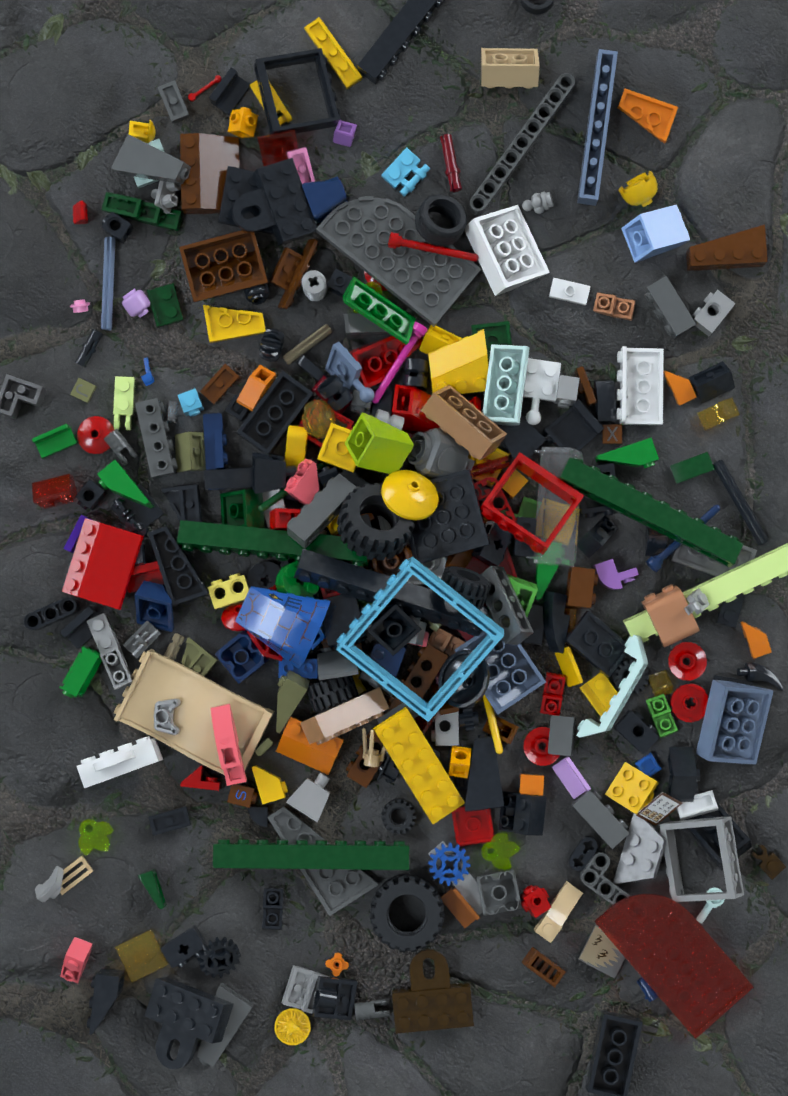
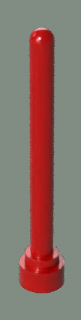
(397, 241)

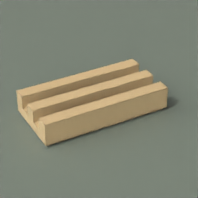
(85, 865)

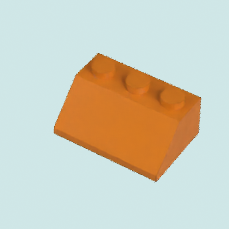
(296, 746)

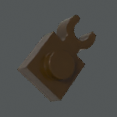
(769, 863)

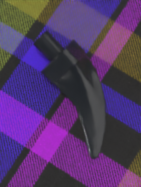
(757, 672)

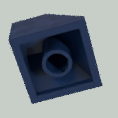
(154, 605)

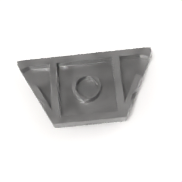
(640, 853)

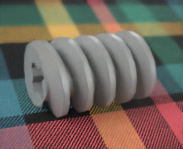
(310, 279)

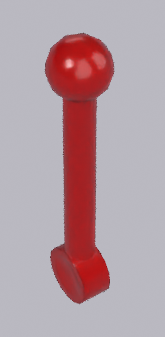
(192, 97)

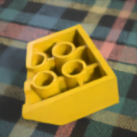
(460, 365)

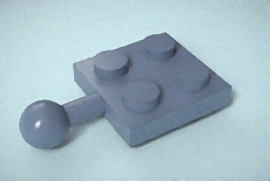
(348, 370)

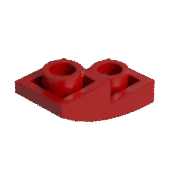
(552, 694)

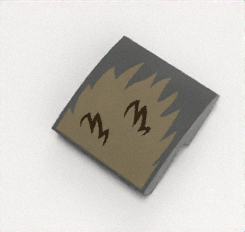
(602, 953)

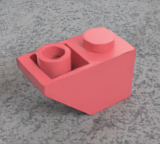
(304, 482)
(76, 960)

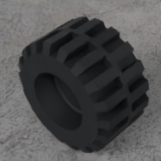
(468, 584)
(331, 692)

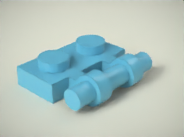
(401, 168)

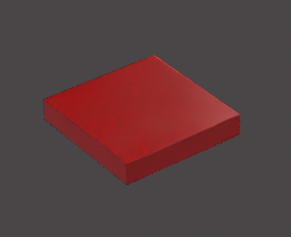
(472, 826)

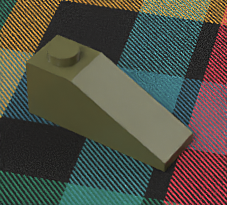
(290, 692)

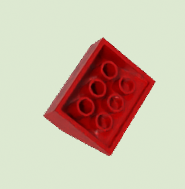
(102, 563)

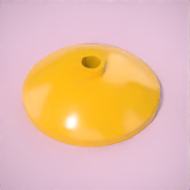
(409, 495)

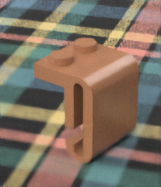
(669, 615)

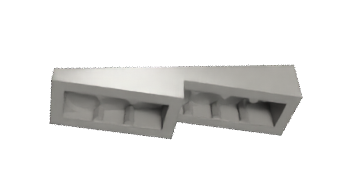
(468, 887)

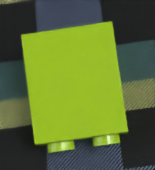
(378, 445)

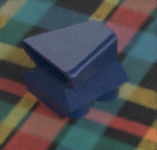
(324, 197)
(241, 657)
(386, 659)

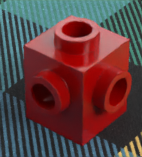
(540, 904)

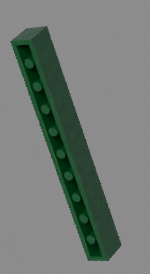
(650, 512)
(260, 542)
(311, 855)

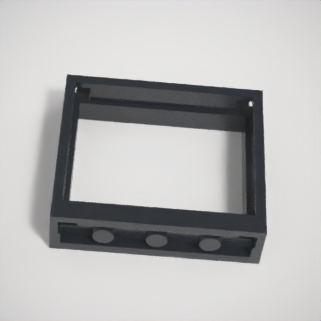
(315, 55)

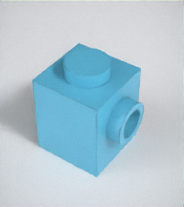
(191, 403)

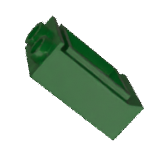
(81, 673)

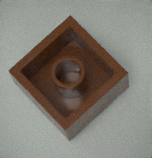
(580, 587)

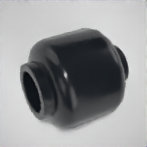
(257, 294)

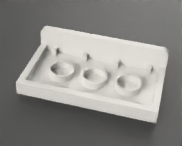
(640, 386)

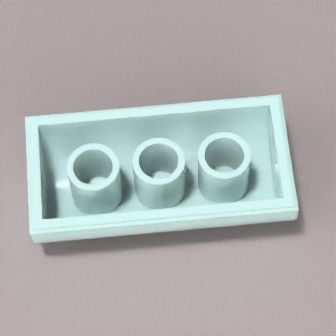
(505, 384)

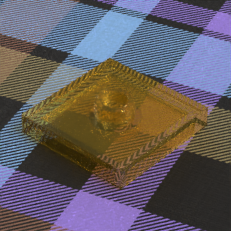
(141, 955)

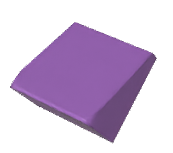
(344, 133)

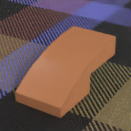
(444, 641)

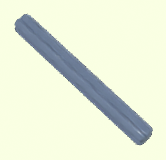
(108, 283)

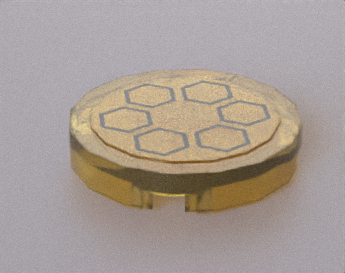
(317, 418)

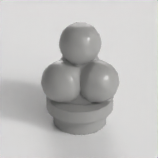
(538, 202)

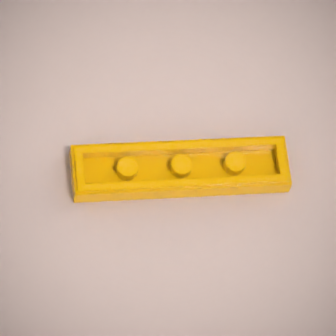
(333, 52)

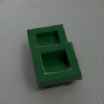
(692, 467)

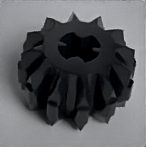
(271, 345)

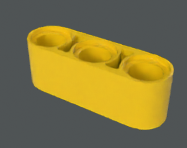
(296, 445)

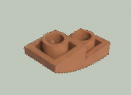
(614, 306)

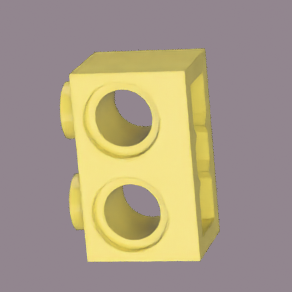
(230, 595)

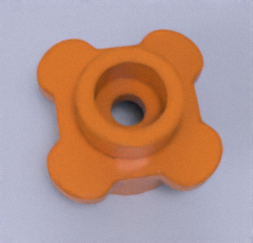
(330, 963)

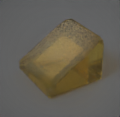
(660, 683)

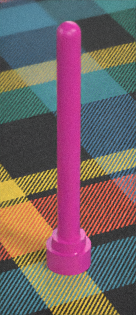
(417, 332)

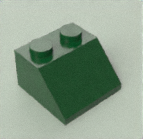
(241, 508)

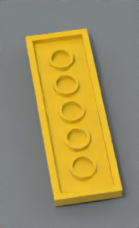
(418, 765)

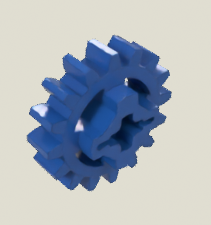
(442, 870)

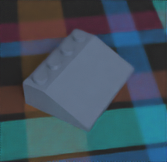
(510, 670)
(734, 722)

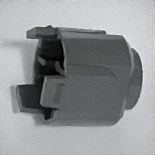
(438, 454)

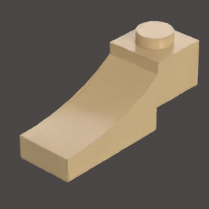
(561, 907)

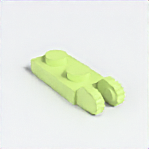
(124, 400)

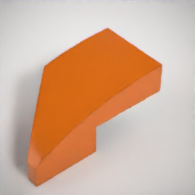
(680, 387)
(756, 639)

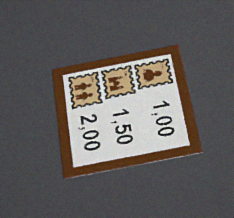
(659, 809)

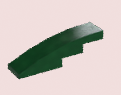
(141, 211)

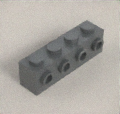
(155, 438)
(320, 512)

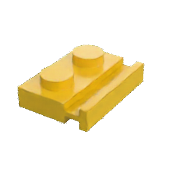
(599, 693)

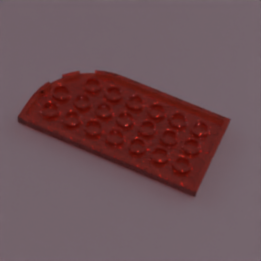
(675, 958)

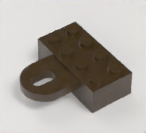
(431, 1001)

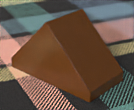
(506, 729)

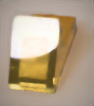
(718, 413)

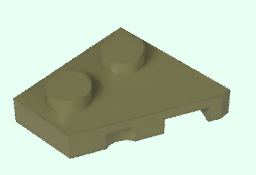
(197, 658)

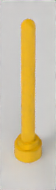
(493, 726)

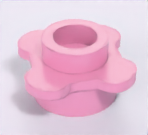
(80, 306)

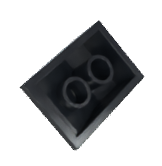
(709, 839)

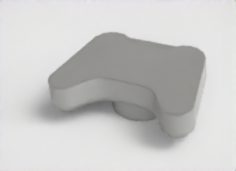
(164, 716)
(51, 887)

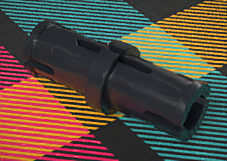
(89, 348)

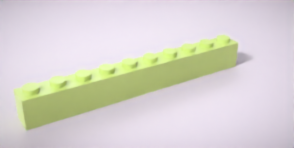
(724, 587)

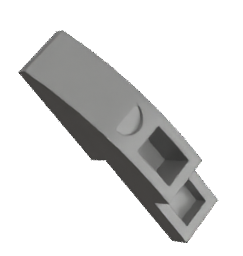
(110, 651)

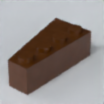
(733, 251)

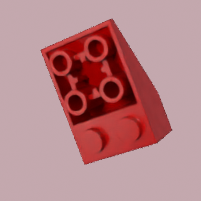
(408, 404)

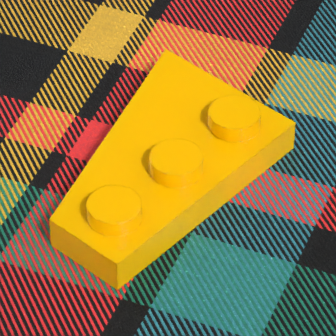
(232, 324)

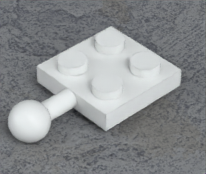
(540, 384)

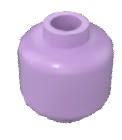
(136, 303)

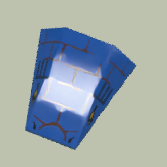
(283, 621)

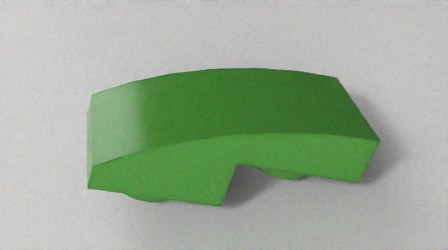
(661, 715)

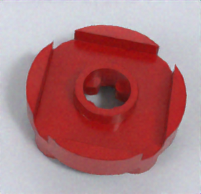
(679, 706)

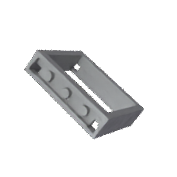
(728, 855)

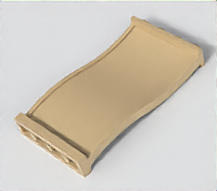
(166, 679)

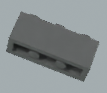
(669, 307)
(601, 818)

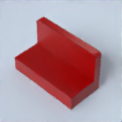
(147, 572)

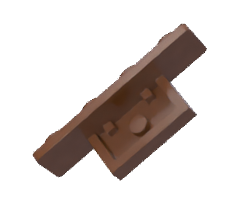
(290, 271)

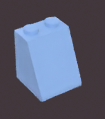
(655, 233)

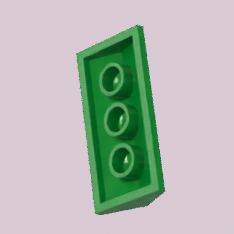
(379, 310)

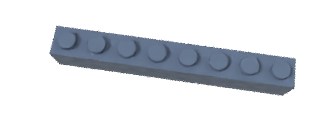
(597, 127)

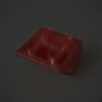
(53, 491)

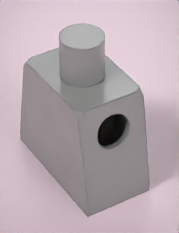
(311, 797)

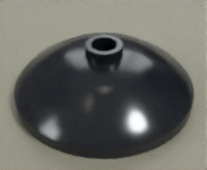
(467, 693)

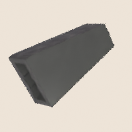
(148, 162)
(210, 1053)

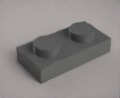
(173, 101)

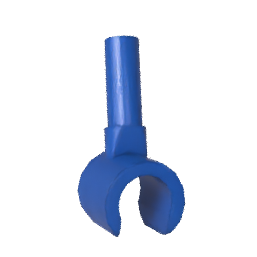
(148, 377)

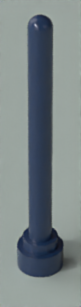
(656, 561)

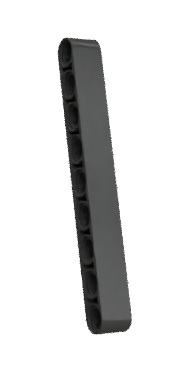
(525, 136)

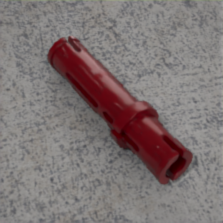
(452, 169)

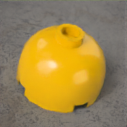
(640, 190)

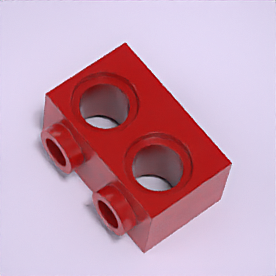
(280, 517)

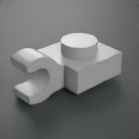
(697, 602)

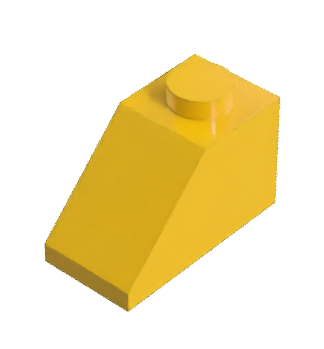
(269, 785)

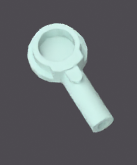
(709, 905)

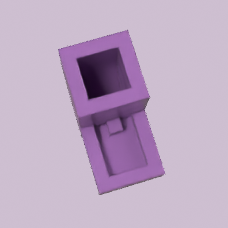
(610, 577)

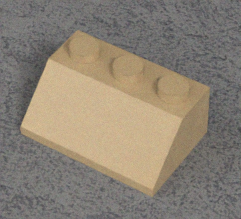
(509, 67)

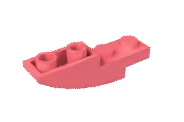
(227, 744)

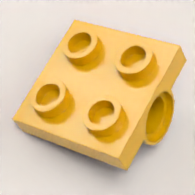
(632, 788)

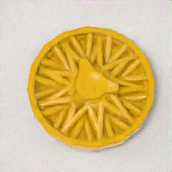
(292, 1026)

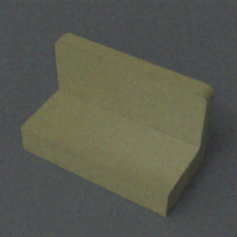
(190, 451)

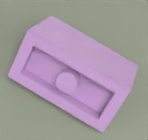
(570, 777)

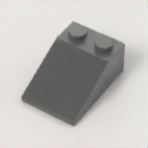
(334, 664)

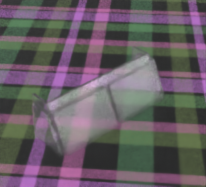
(551, 510)

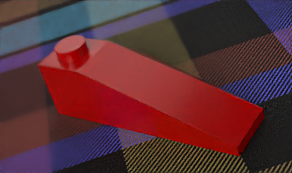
(378, 358)

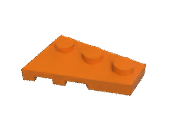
(649, 113)

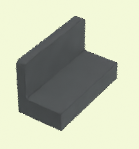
(562, 735)

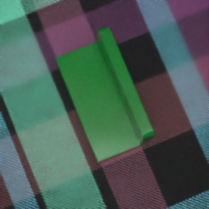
(55, 441)

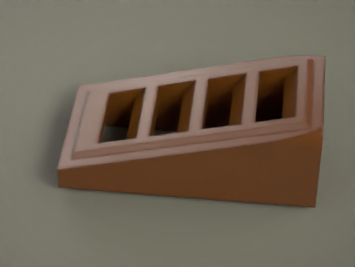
(531, 961)

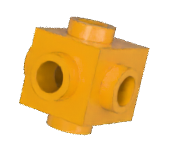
(242, 123)

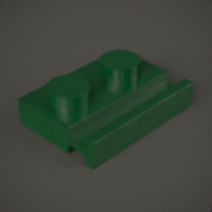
(165, 305)

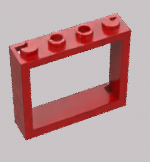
(547, 480)

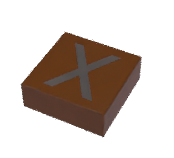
(612, 434)

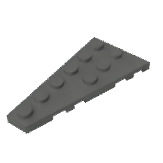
(332, 886)

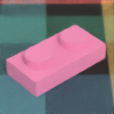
(302, 164)

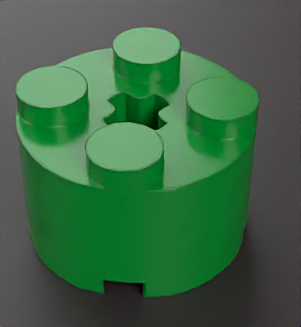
(287, 583)

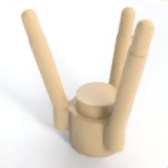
(371, 756)

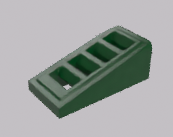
(152, 885)

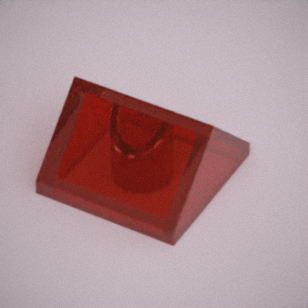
(275, 146)

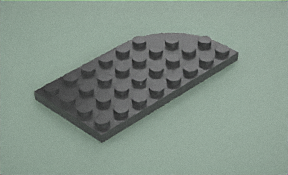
(417, 277)

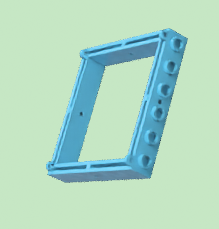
(388, 681)

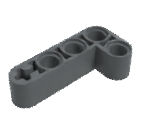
(599, 879)

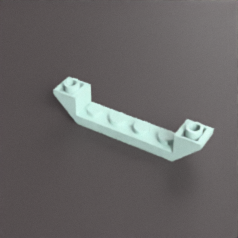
(634, 648)

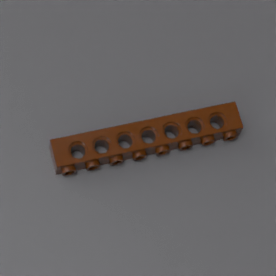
(437, 658)

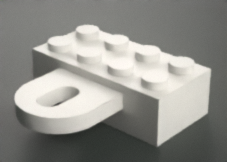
(117, 763)

